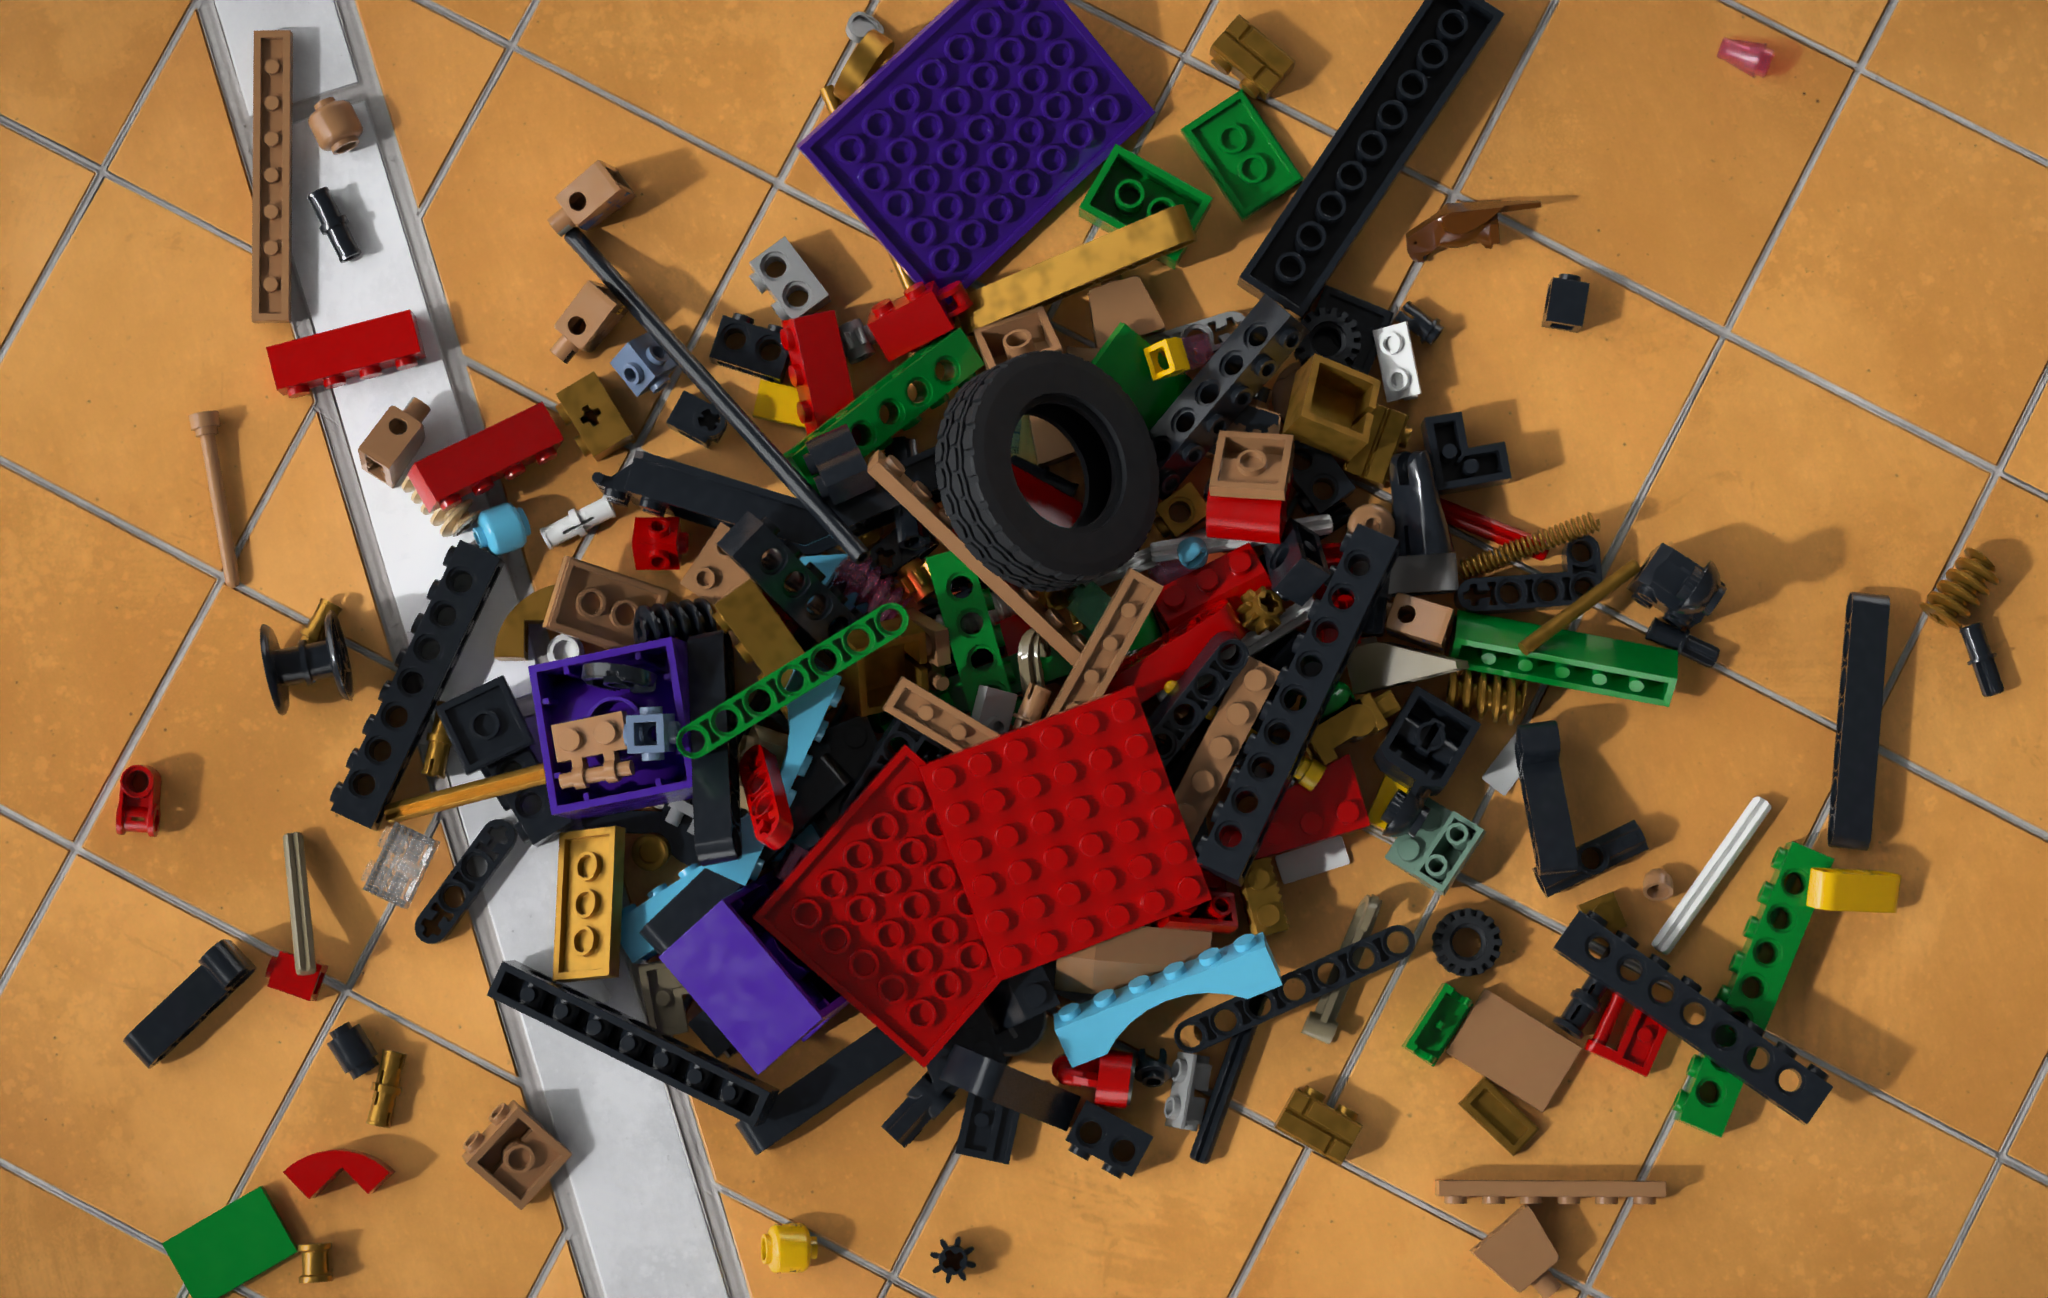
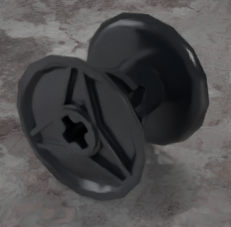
(306, 662)

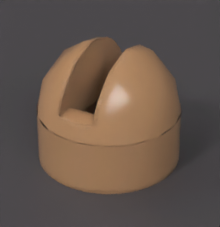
(1657, 885)

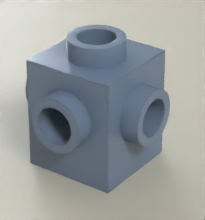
(644, 365)
(638, 733)

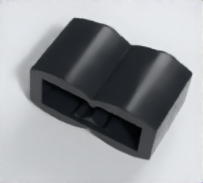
(839, 465)

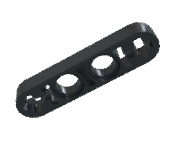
(471, 885)

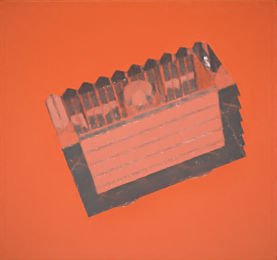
(399, 865)

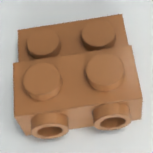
(1252, 465)
(515, 1153)

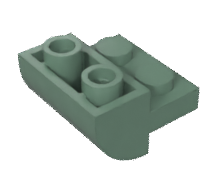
(1437, 849)

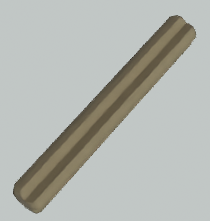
(299, 904)

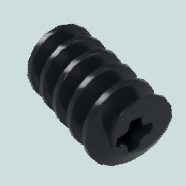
(673, 620)

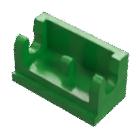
(1438, 1024)

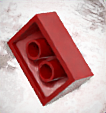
(1220, 579)

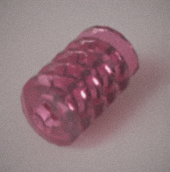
(869, 586)

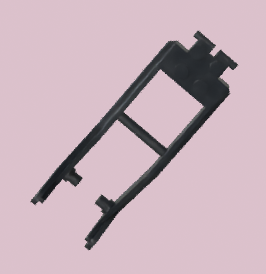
(710, 498)

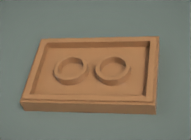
(598, 603)
(1513, 1050)

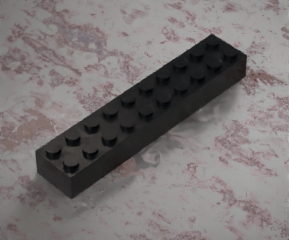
(1369, 152)

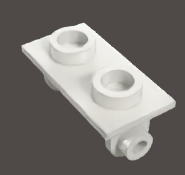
(1397, 362)

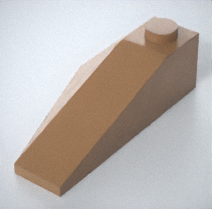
(1127, 956)

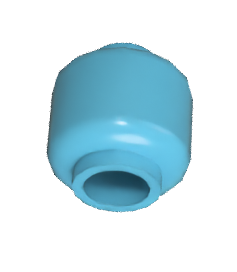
(502, 529)

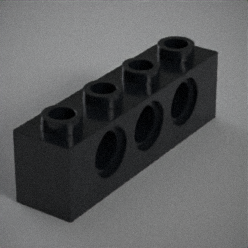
(536, 827)

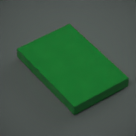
(1242, 155)
(1126, 363)
(231, 1246)

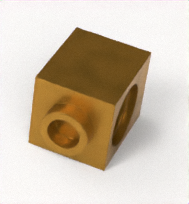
(1185, 496)

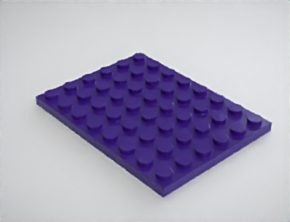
(975, 133)

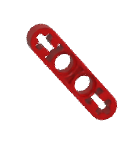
(766, 797)

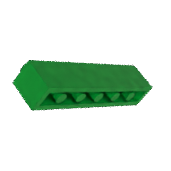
(1566, 659)

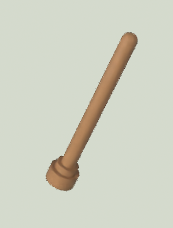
(206, 427)

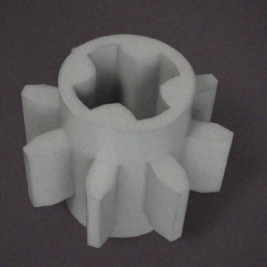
(857, 341)

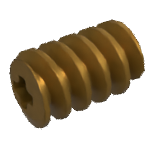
(1960, 589)
(1486, 696)

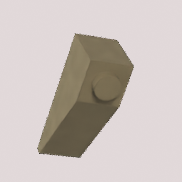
(1389, 664)

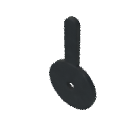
(643, 822)

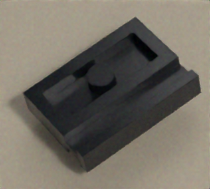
(987, 1130)

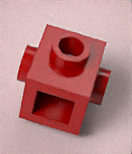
(658, 543)

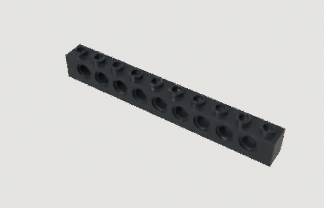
(1235, 862)

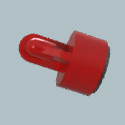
(1109, 1074)

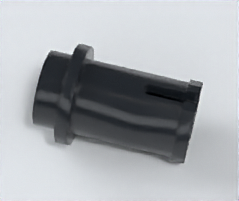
(1422, 324)

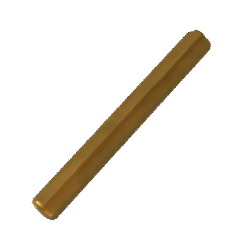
(465, 794)

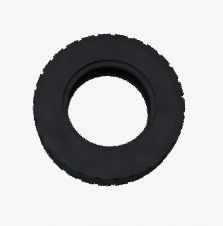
(983, 492)

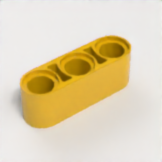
(1853, 890)

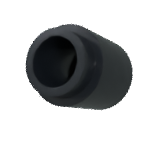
(353, 1050)

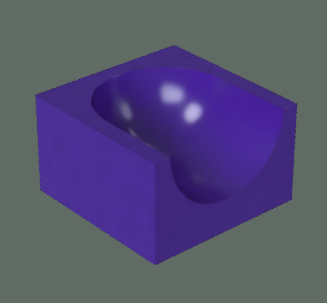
(565, 697)
(749, 979)

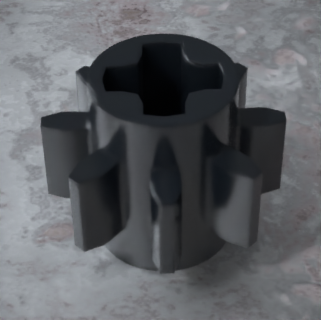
(950, 1270)

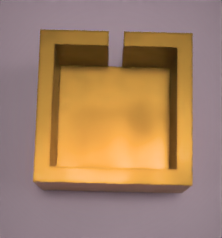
(1326, 404)
(874, 677)

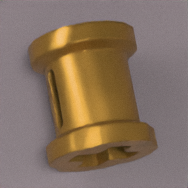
(315, 1262)

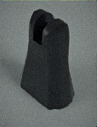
(1417, 505)

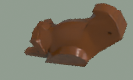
(1461, 226)

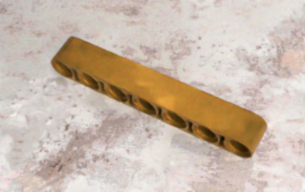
(1079, 268)

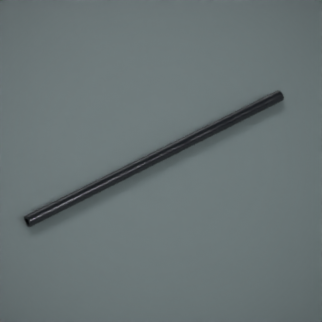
(718, 396)

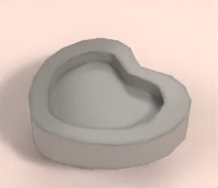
(860, 24)

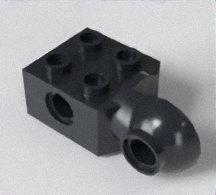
(1677, 587)
(1421, 756)

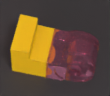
(1181, 353)

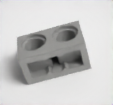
(796, 278)

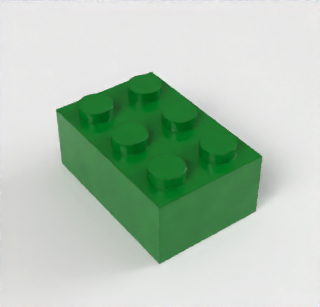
(1135, 189)

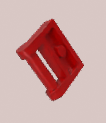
(1638, 1042)

